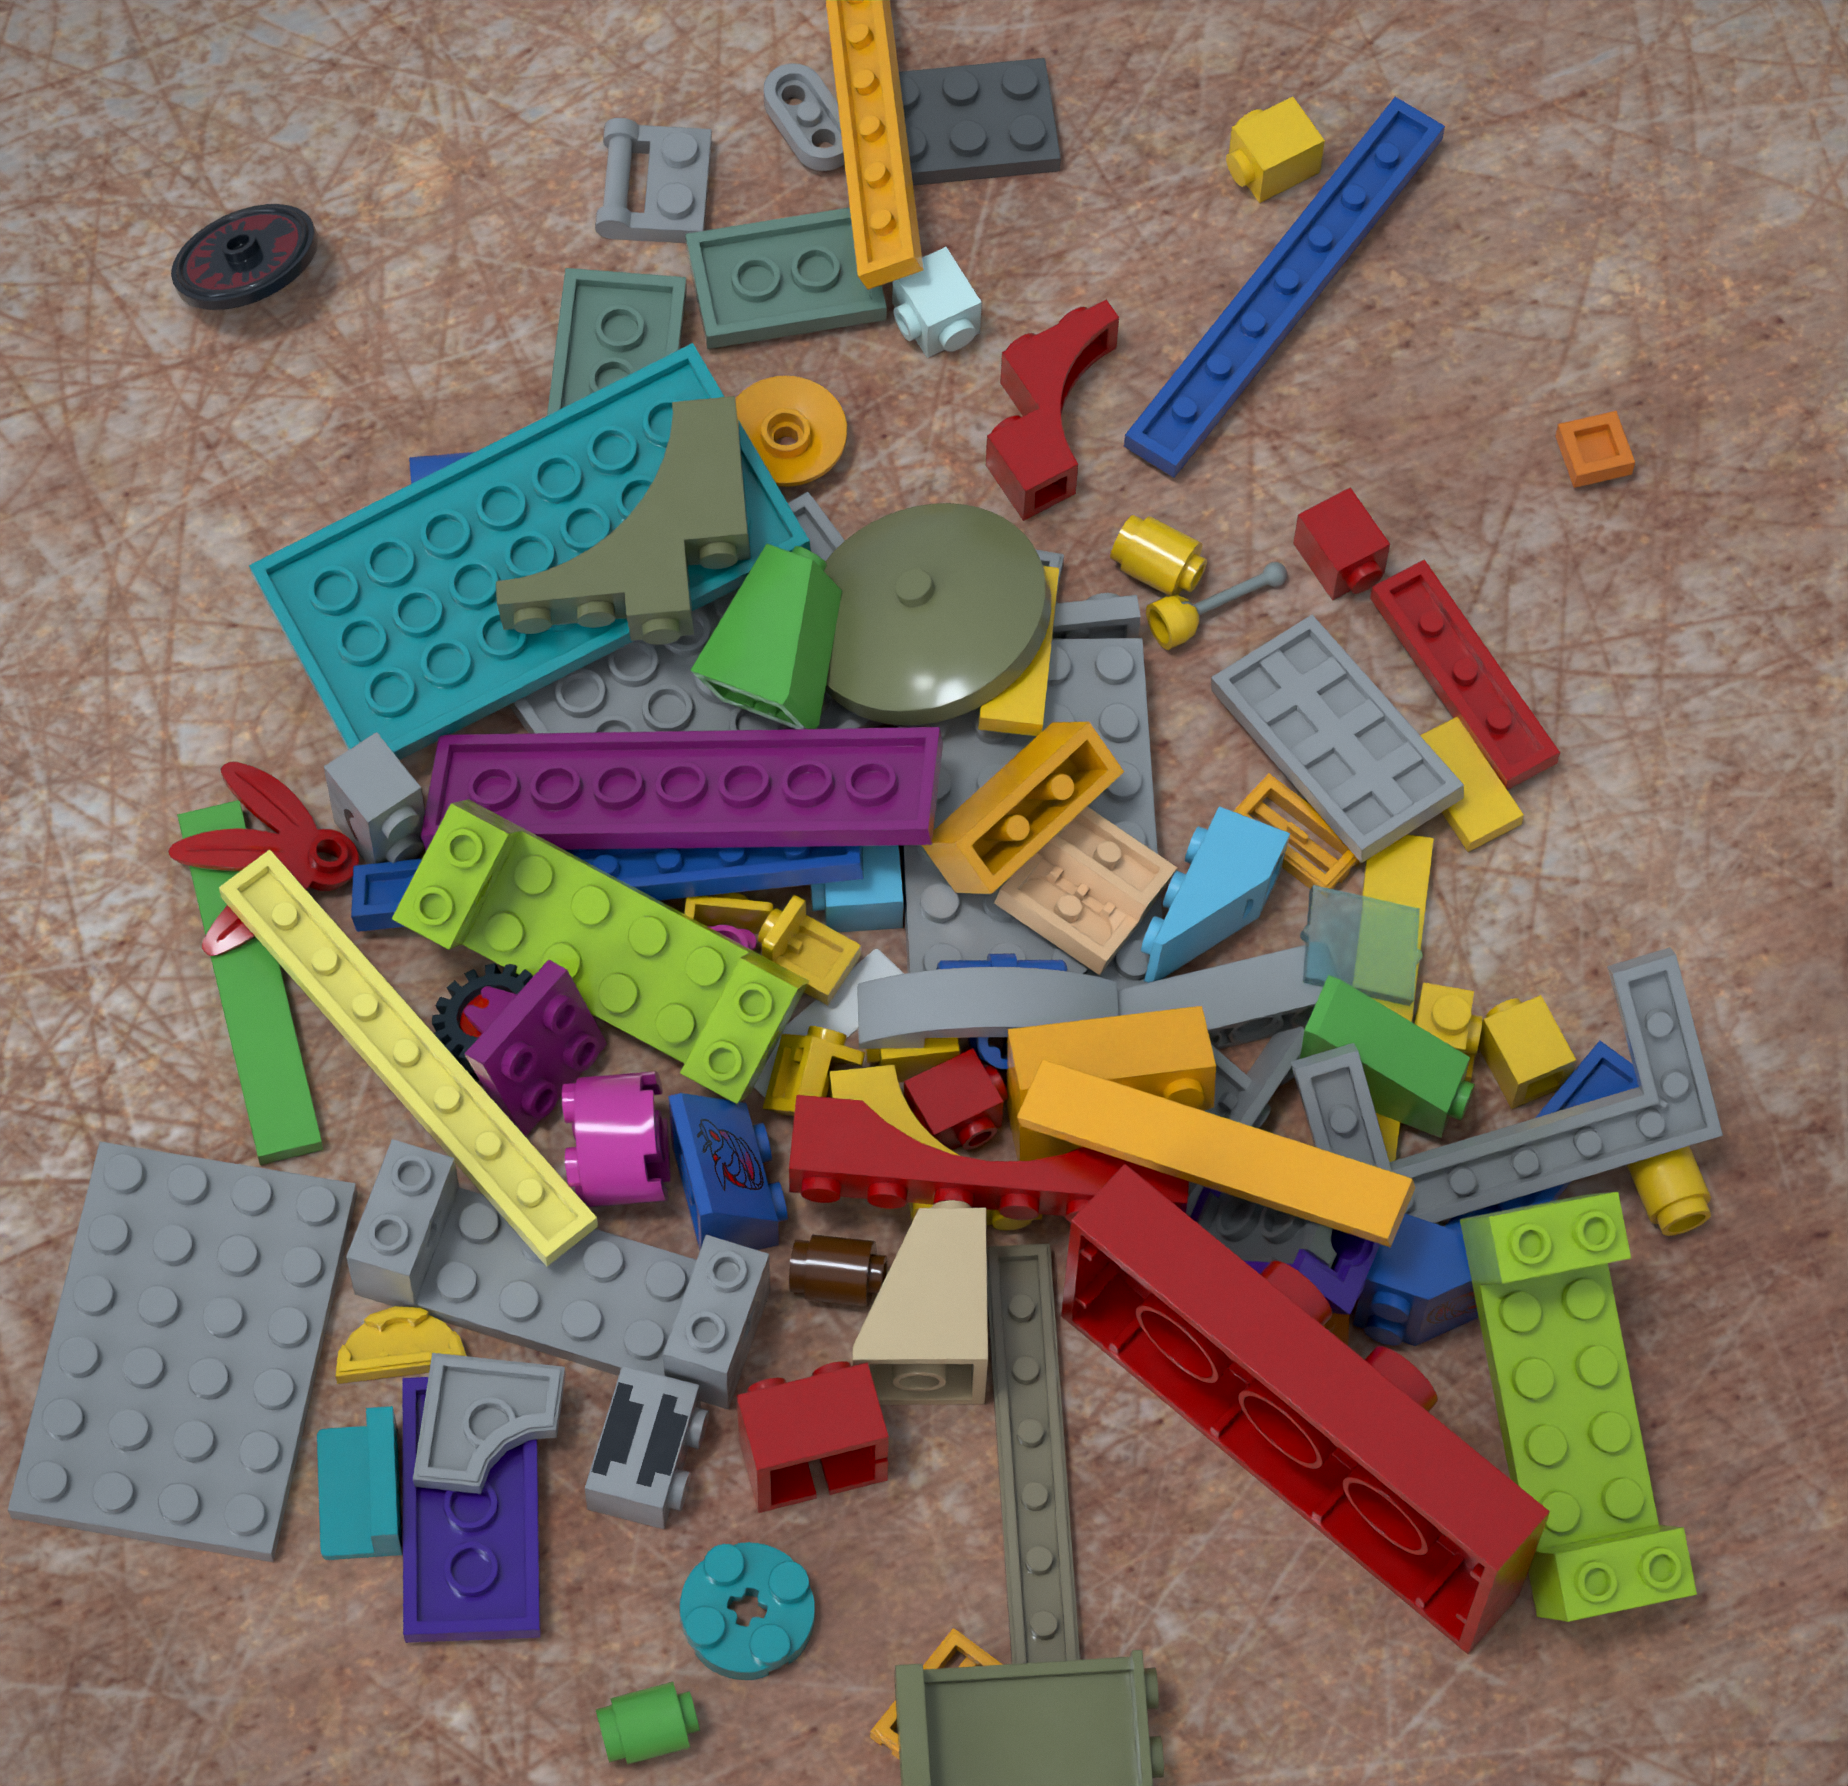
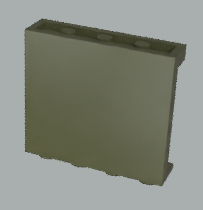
(1029, 1724)

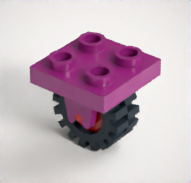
(520, 1036)

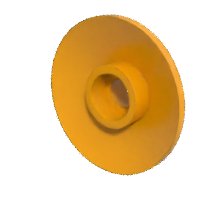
(795, 410)

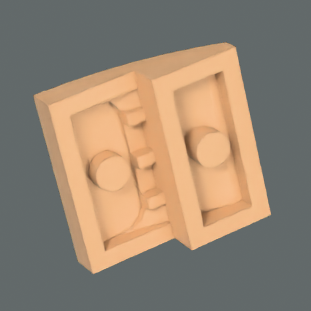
(1087, 889)

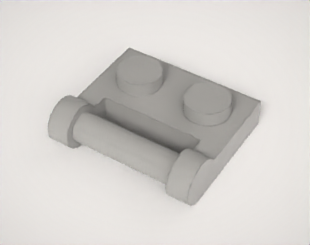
(674, 182)

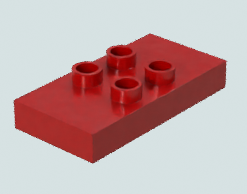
(1300, 1408)

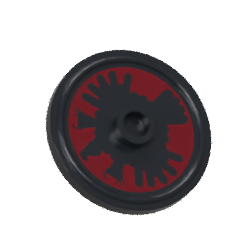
(244, 257)

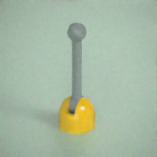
(1176, 619)

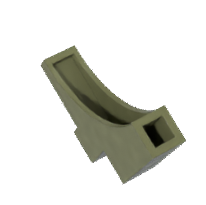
(641, 568)

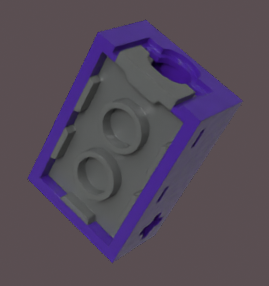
(1259, 1234)

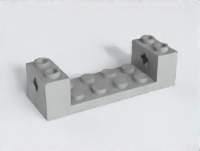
(594, 1305)

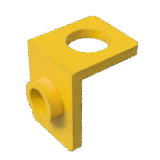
(730, 910)

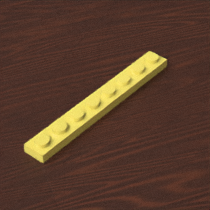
(409, 1058)

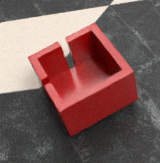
(809, 1419)

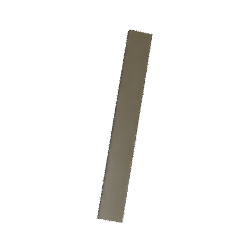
(1031, 1455)

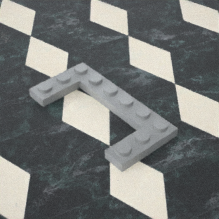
(1659, 1116)

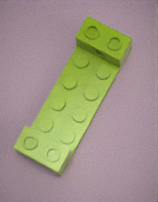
(626, 951)
(1572, 1405)

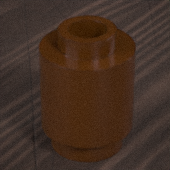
(837, 1269)

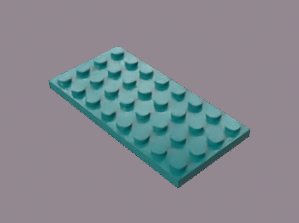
(402, 595)

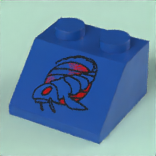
(724, 1171)
(1417, 1286)

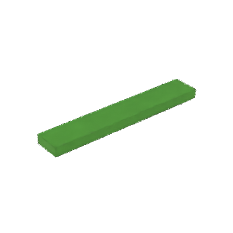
(256, 1016)

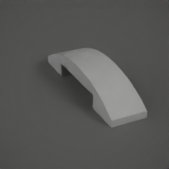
(975, 1003)

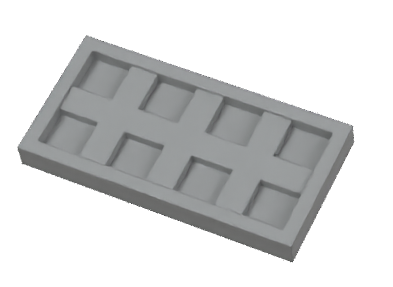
(1337, 738)

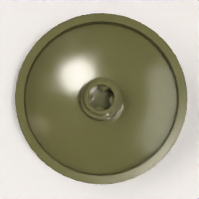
(934, 613)

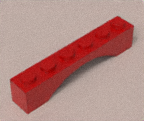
(854, 1153)

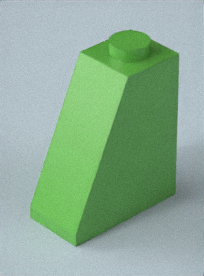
(775, 639)
(1406, 1068)

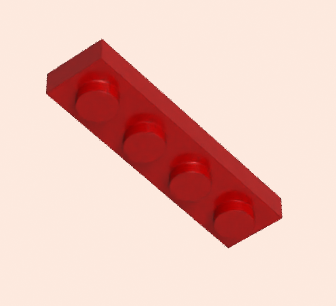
(1464, 673)

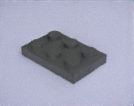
(979, 121)

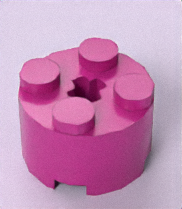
(618, 1138)

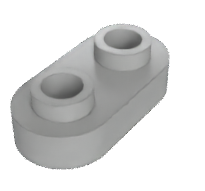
(810, 121)

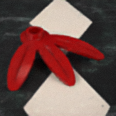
(293, 845)

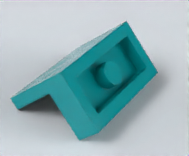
(360, 1488)

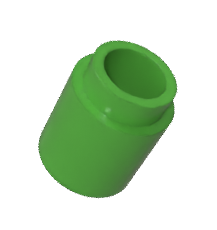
(647, 1723)

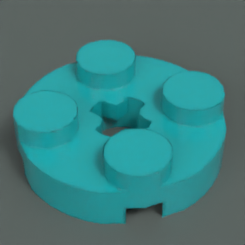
(729, 1576)

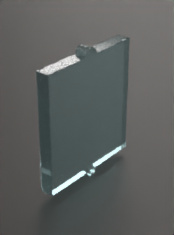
(1362, 943)

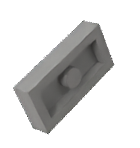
(1098, 618)

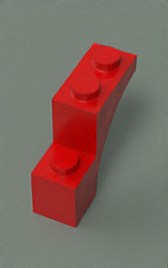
(1038, 373)

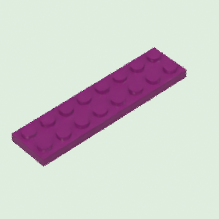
(698, 786)

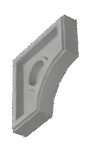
(479, 1413)

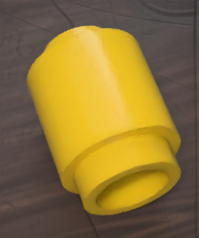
(1159, 555)
(1672, 1190)

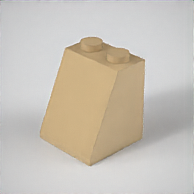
(931, 1313)

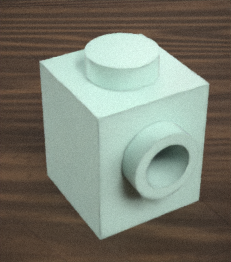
(937, 305)

